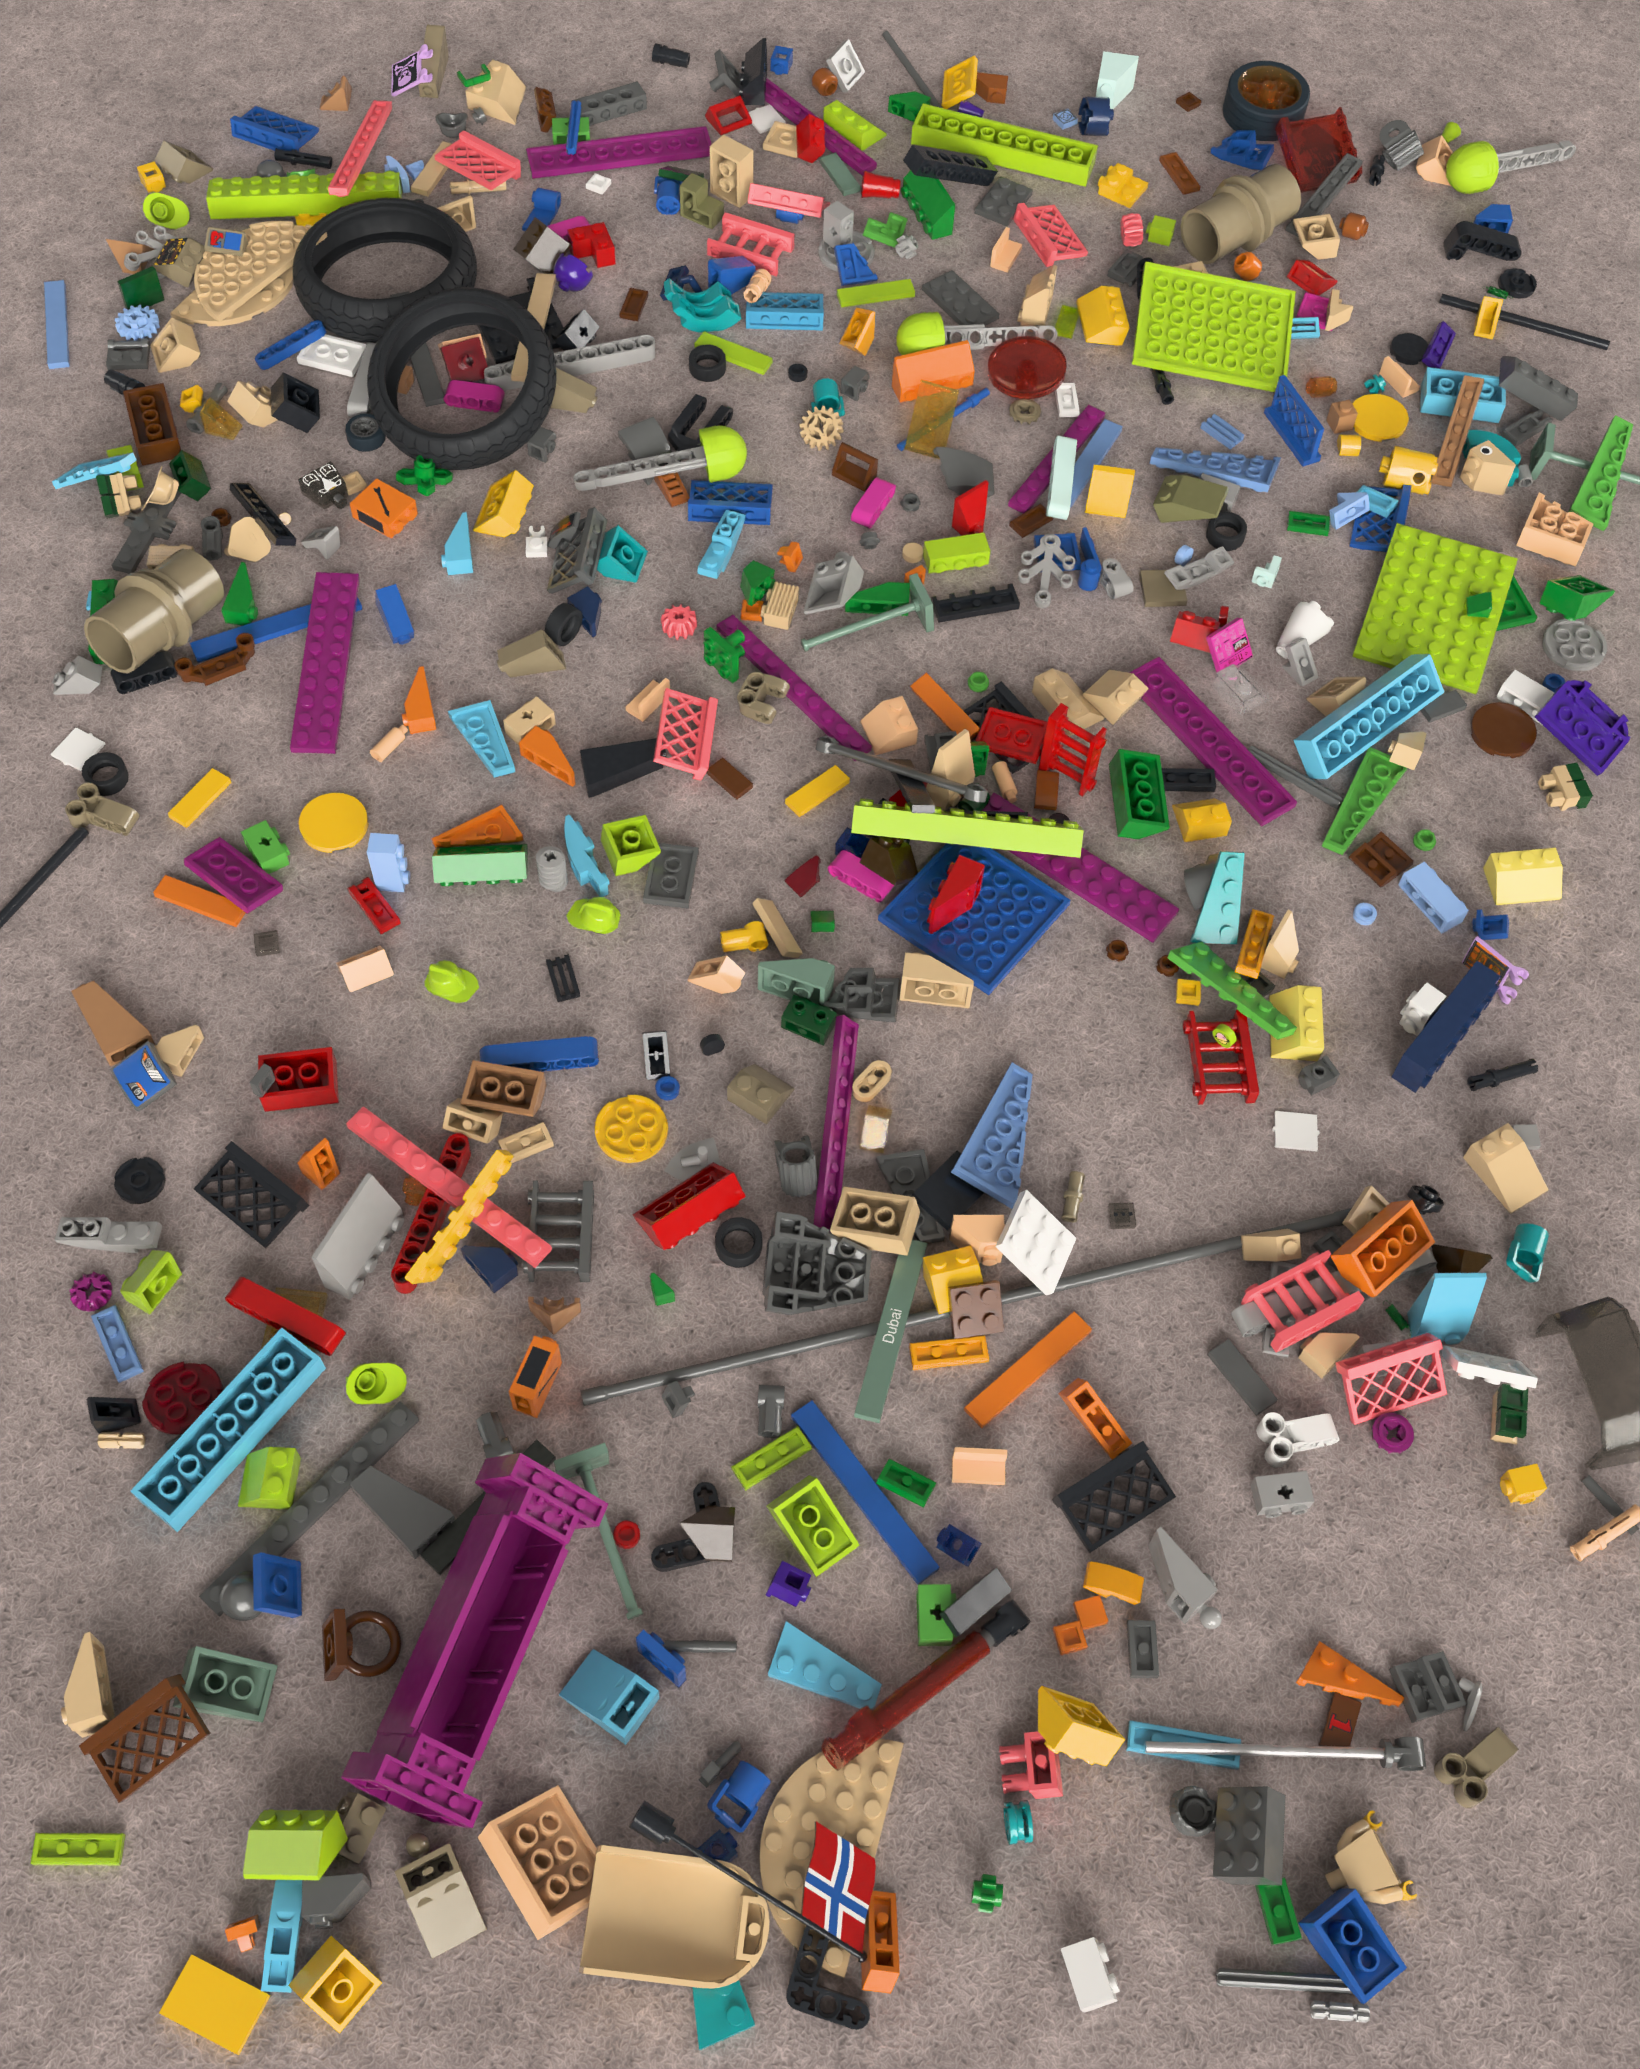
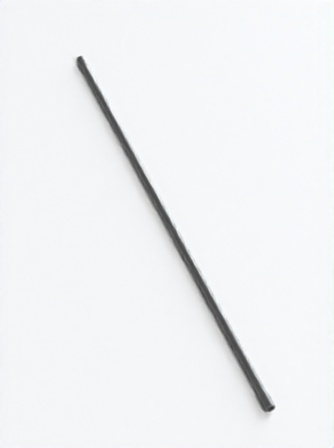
(602, 1392)

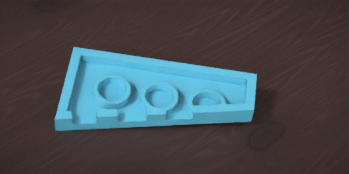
(94, 468)
(484, 735)
(817, 1669)

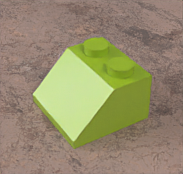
(629, 844)
(151, 1280)
(270, 1478)

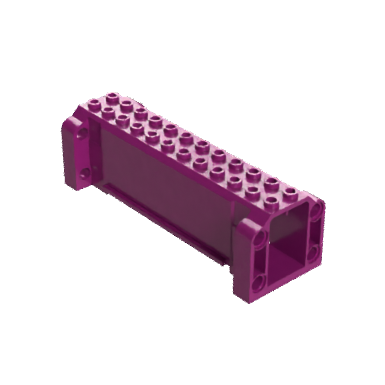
(474, 1641)

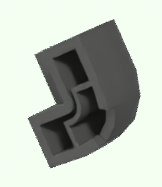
(1198, 880)

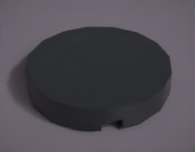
(1511, 282)
(1408, 348)
(142, 1187)

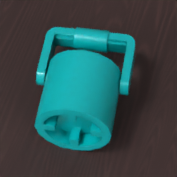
(827, 394)
(1528, 1248)

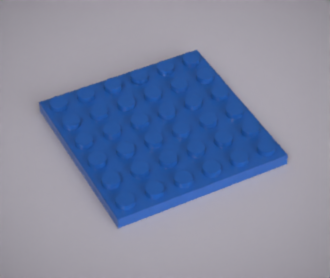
(994, 933)

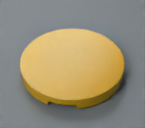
(1379, 417)
(333, 822)
(631, 1129)

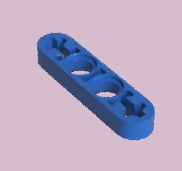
(290, 345)

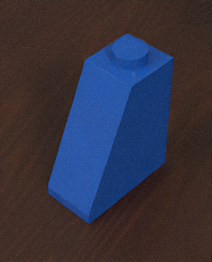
(731, 272)
(394, 614)

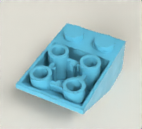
(610, 1695)

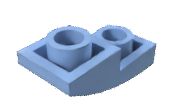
(395, 166)

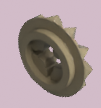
(1025, 405)

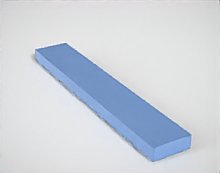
(56, 324)
(1093, 455)

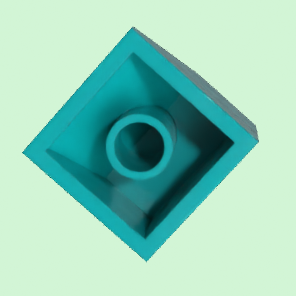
(621, 556)

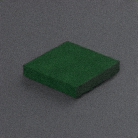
(677, 173)
(141, 289)

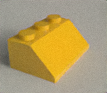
(1103, 316)
(504, 505)
(1076, 1727)

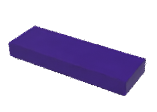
(1438, 346)

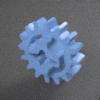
(137, 323)

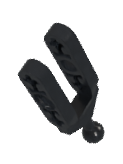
(689, 417)

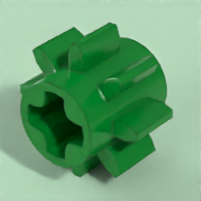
(987, 1893)

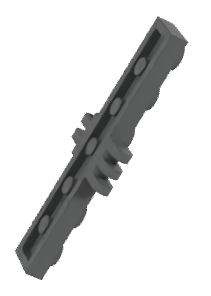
(144, 529)

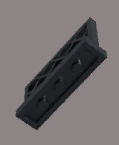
(1009, 703)
(264, 1178)
(1108, 1474)

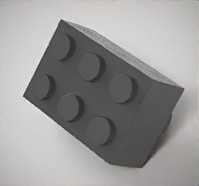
(1249, 1836)

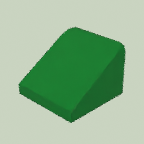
(1479, 605)
(822, 921)
(661, 1291)

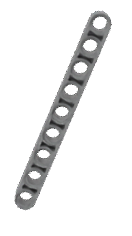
(584, 360)
(1252, 1321)

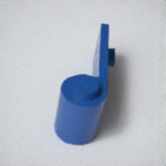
(545, 206)
(1091, 567)

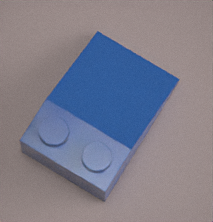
(1353, 1943)

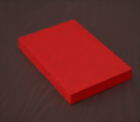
(1013, 735)

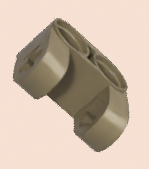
(754, 692)

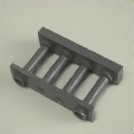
(583, 1220)

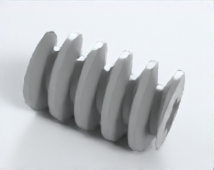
(552, 868)

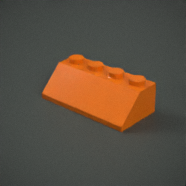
(942, 365)
(1383, 1247)

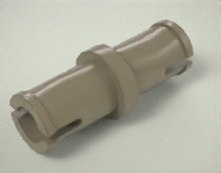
(1073, 1196)

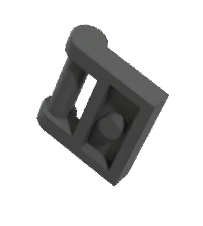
(128, 358)

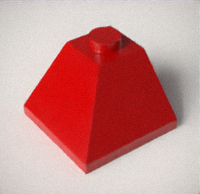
(970, 510)

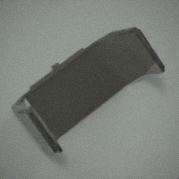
(1609, 1360)

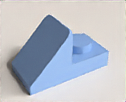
(1349, 508)

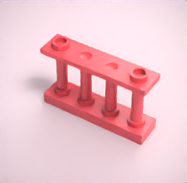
(754, 231)
(1304, 1324)

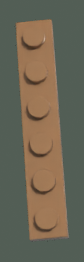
(1458, 430)

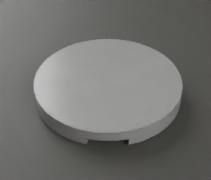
(863, 244)
(1574, 645)

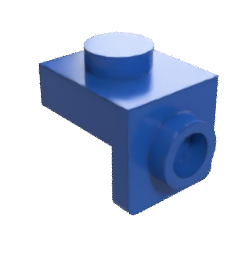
(1491, 926)

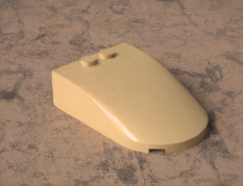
(671, 1920)

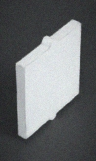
(764, 118)
(77, 748)
(1295, 1131)

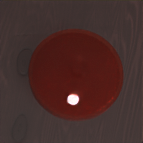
(1027, 367)

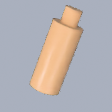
(388, 743)
(1005, 781)

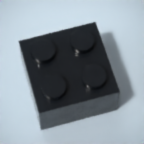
(295, 403)

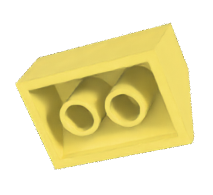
(1524, 876)
(1303, 1009)

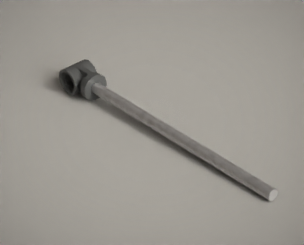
(1407, 1751)

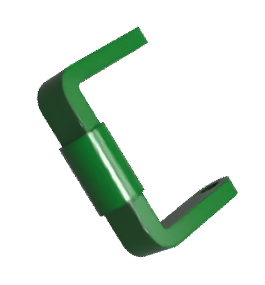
(475, 80)

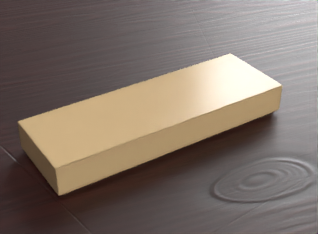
(777, 928)

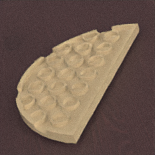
(229, 281)
(192, 312)
(845, 1802)

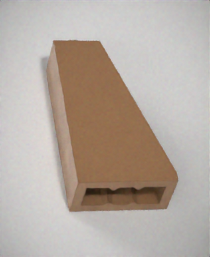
(111, 1024)

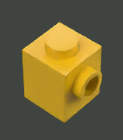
(1523, 1484)

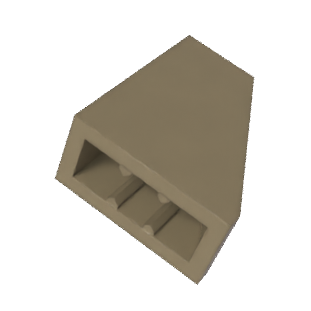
(573, 393)
(531, 656)

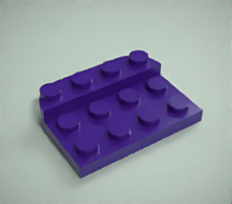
(1585, 724)

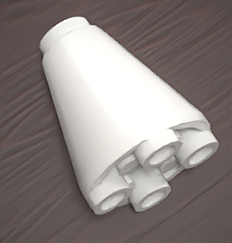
(1305, 622)

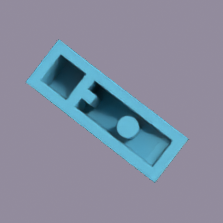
(458, 549)

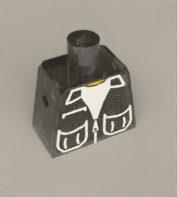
(325, 487)

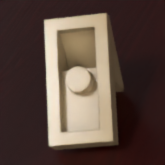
(1336, 311)

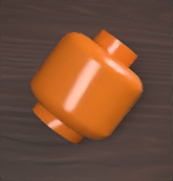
(1247, 266)

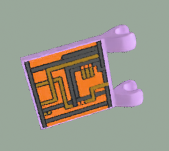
(1483, 953)

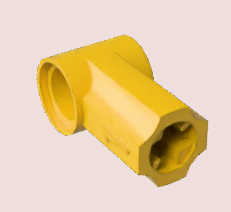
(750, 937)

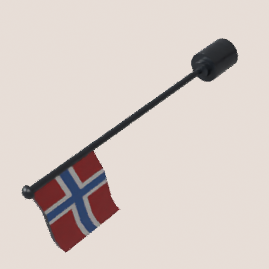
(834, 1888)

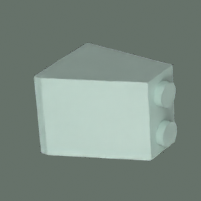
(1116, 76)

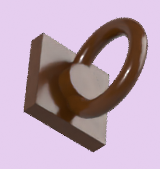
(339, 1644)

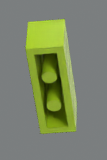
(956, 553)

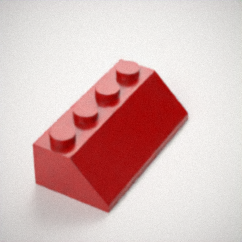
(690, 1205)

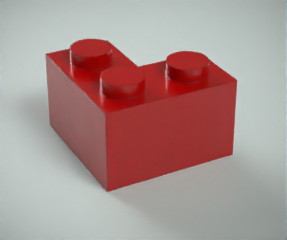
(592, 241)

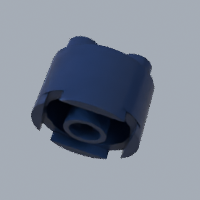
(1095, 116)

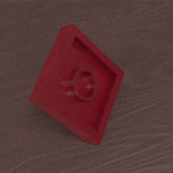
(465, 360)

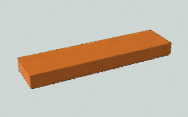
(943, 706)
(199, 900)

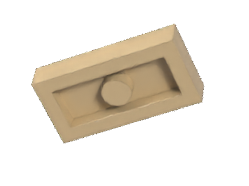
(527, 1142)

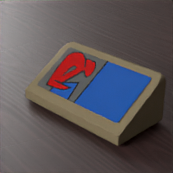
(225, 241)

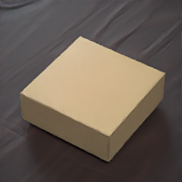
(354, 482)

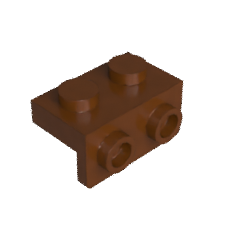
(545, 108)

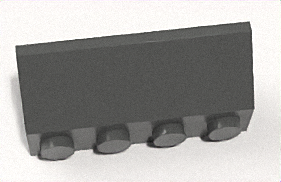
(1537, 388)

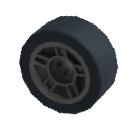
(364, 433)

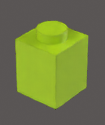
(1161, 230)

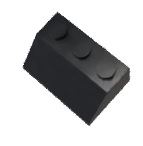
(754, 74)

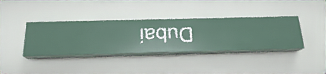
(890, 1334)

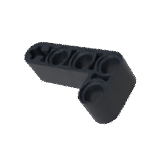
(1482, 240)

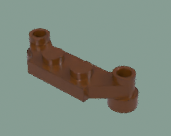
(218, 667)

